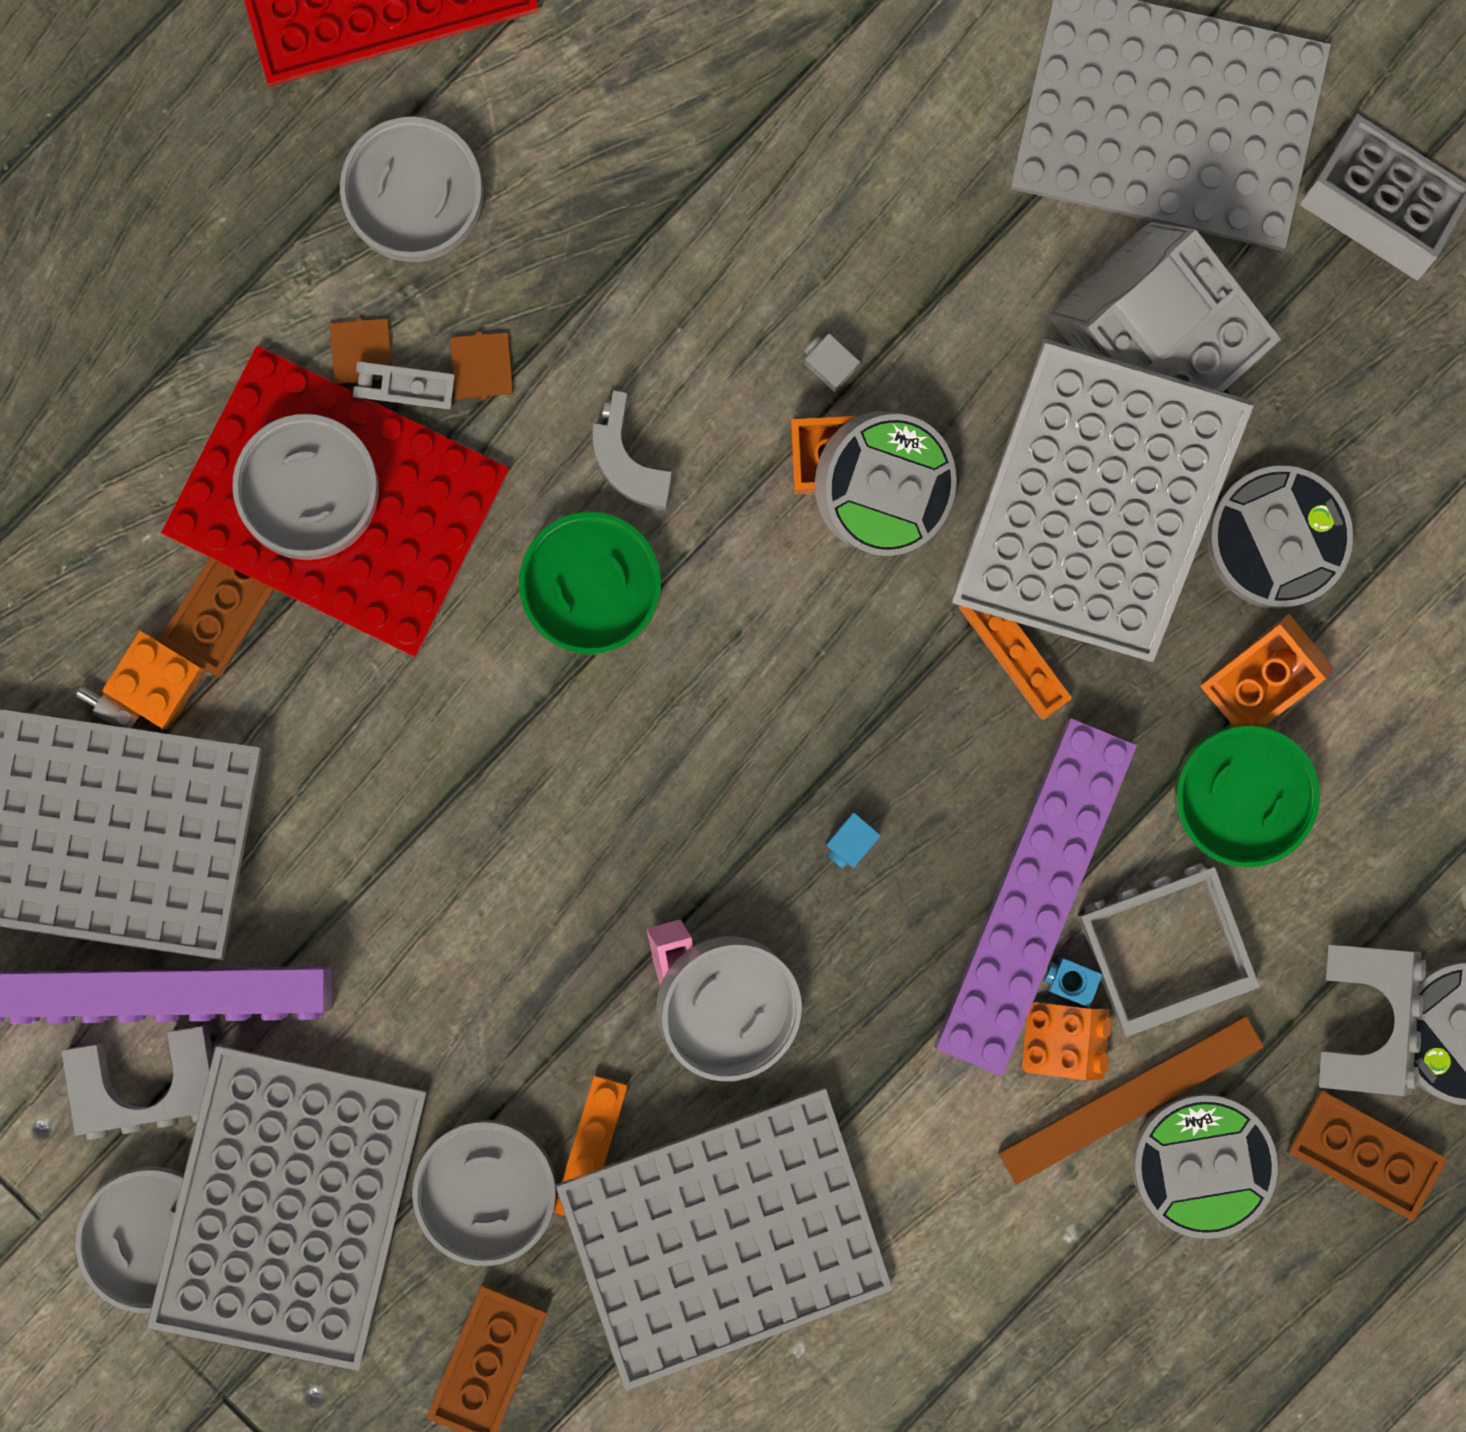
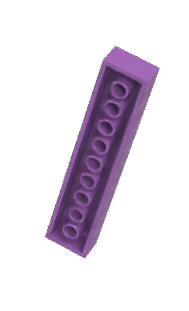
(1035, 896)
(165, 994)

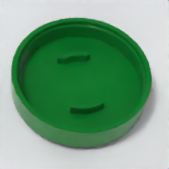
(590, 583)
(1247, 795)

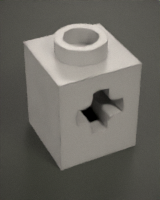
(830, 361)

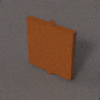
(359, 342)
(481, 365)

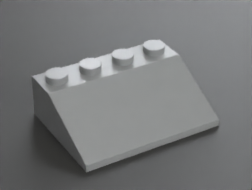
(1387, 197)

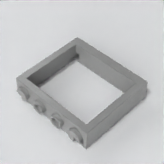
(1193, 1002)

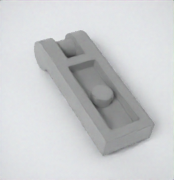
(405, 385)

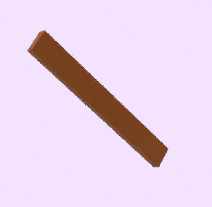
(1130, 1100)

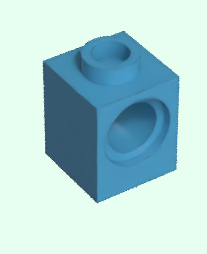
(851, 842)
(1088, 981)

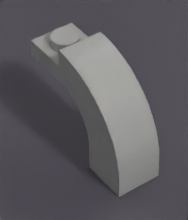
(633, 481)

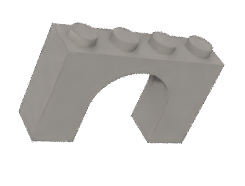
(1398, 978)
(99, 1108)

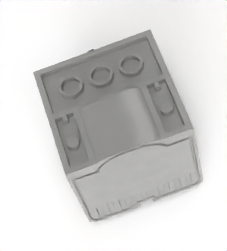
(1167, 310)

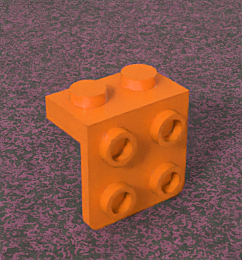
(1067, 1041)

